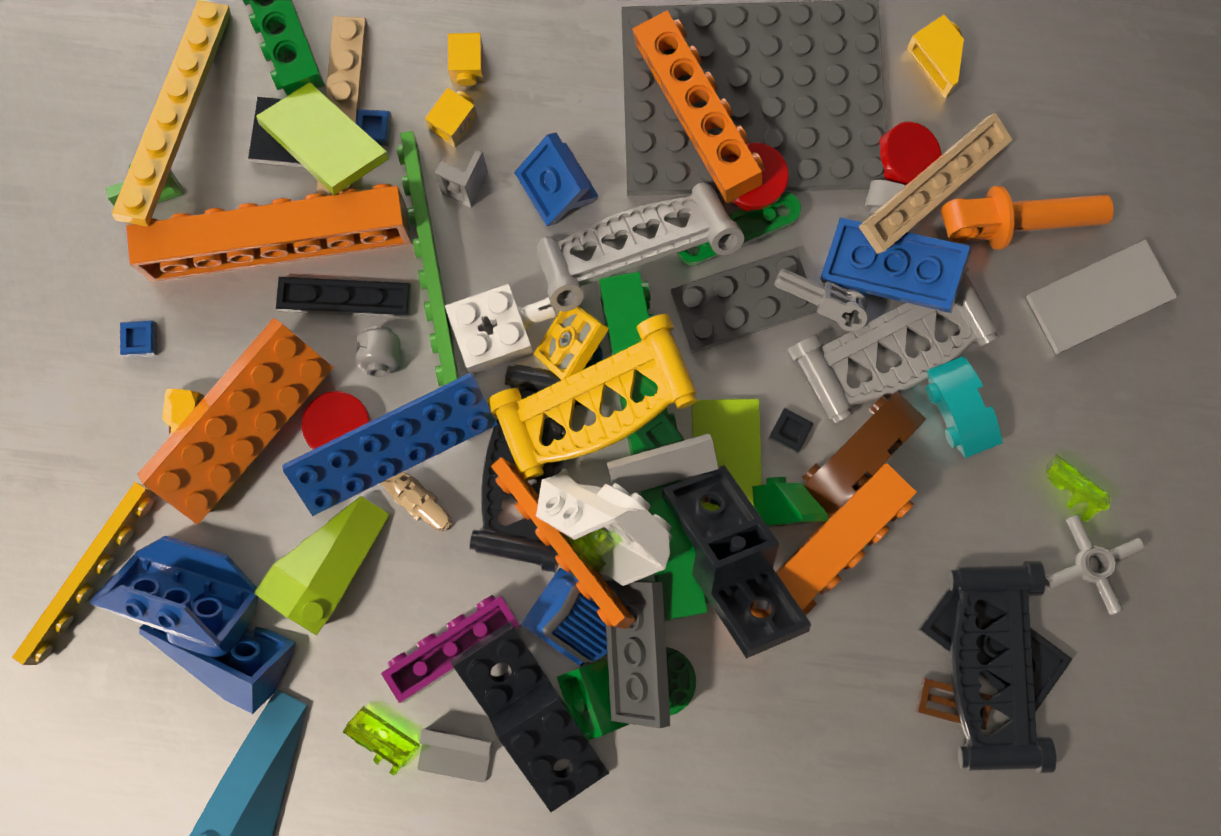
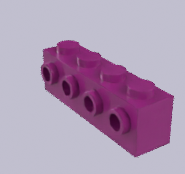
(432, 662)

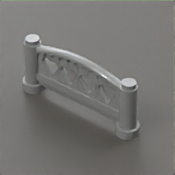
(706, 224)
(828, 364)

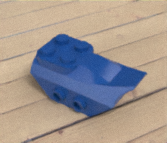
(184, 591)

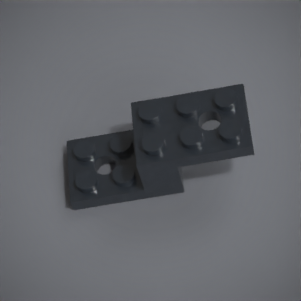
(735, 561)
(529, 717)

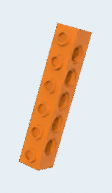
(731, 178)

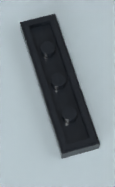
(344, 297)

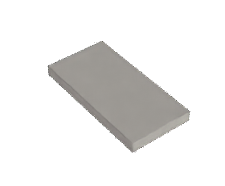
(1101, 297)

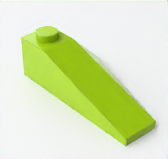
(319, 570)

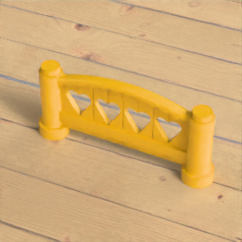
(654, 357)

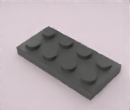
(739, 302)
(639, 658)

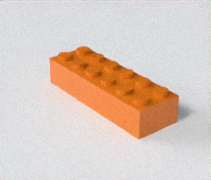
(234, 421)
(841, 538)

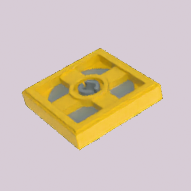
(570, 342)

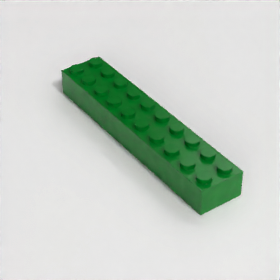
(624, 307)

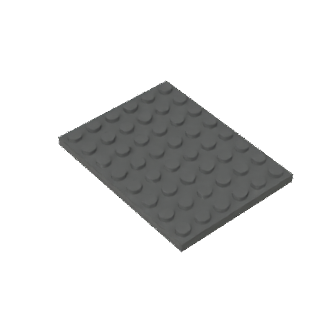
(794, 81)

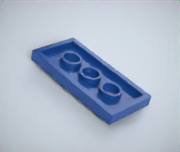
(910, 271)

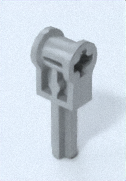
(830, 299)

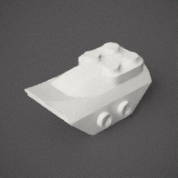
(637, 536)

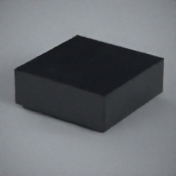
(790, 430)

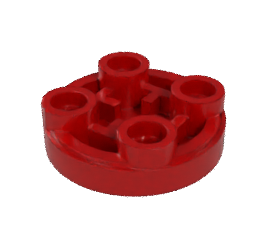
(907, 151)
(773, 179)
(332, 417)

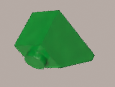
(786, 503)

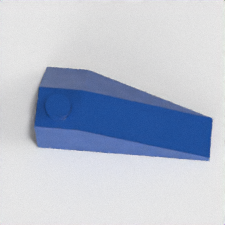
(243, 675)

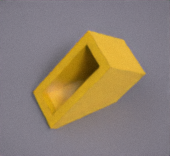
(939, 53)

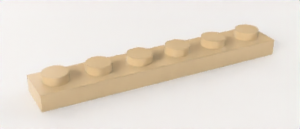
(345, 69)
(935, 183)

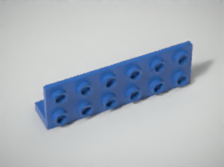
(390, 444)

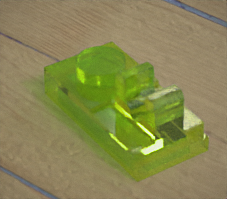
(1082, 488)
(592, 548)
(381, 738)

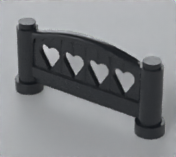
(518, 539)
(1017, 741)

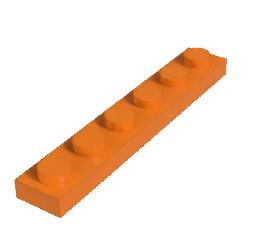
(590, 582)

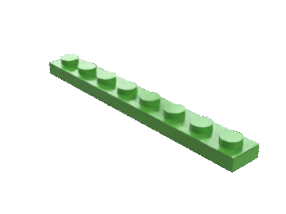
(425, 248)

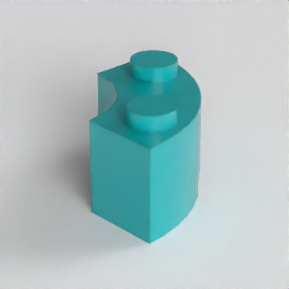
(968, 421)

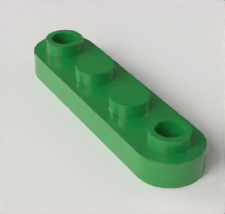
(754, 226)

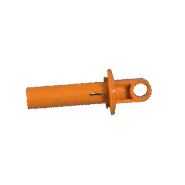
(998, 217)

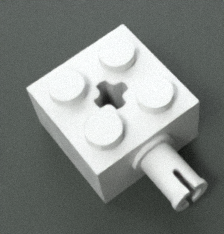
(509, 326)

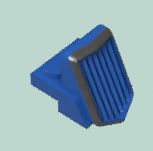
(568, 621)

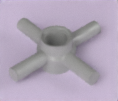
(1107, 564)

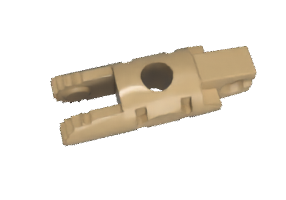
(417, 500)

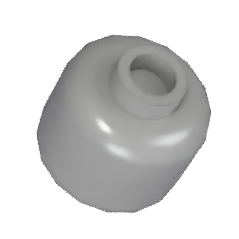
(378, 351)

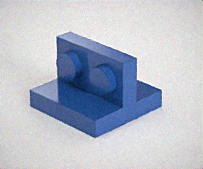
(554, 180)

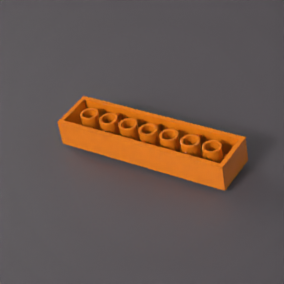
(269, 233)

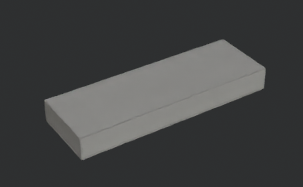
(664, 464)

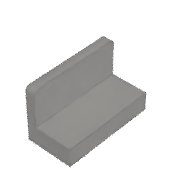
(462, 185)
(454, 755)

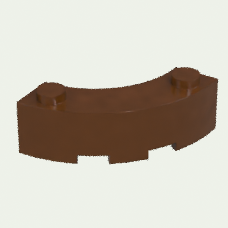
(864, 452)

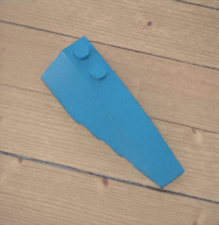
(255, 781)

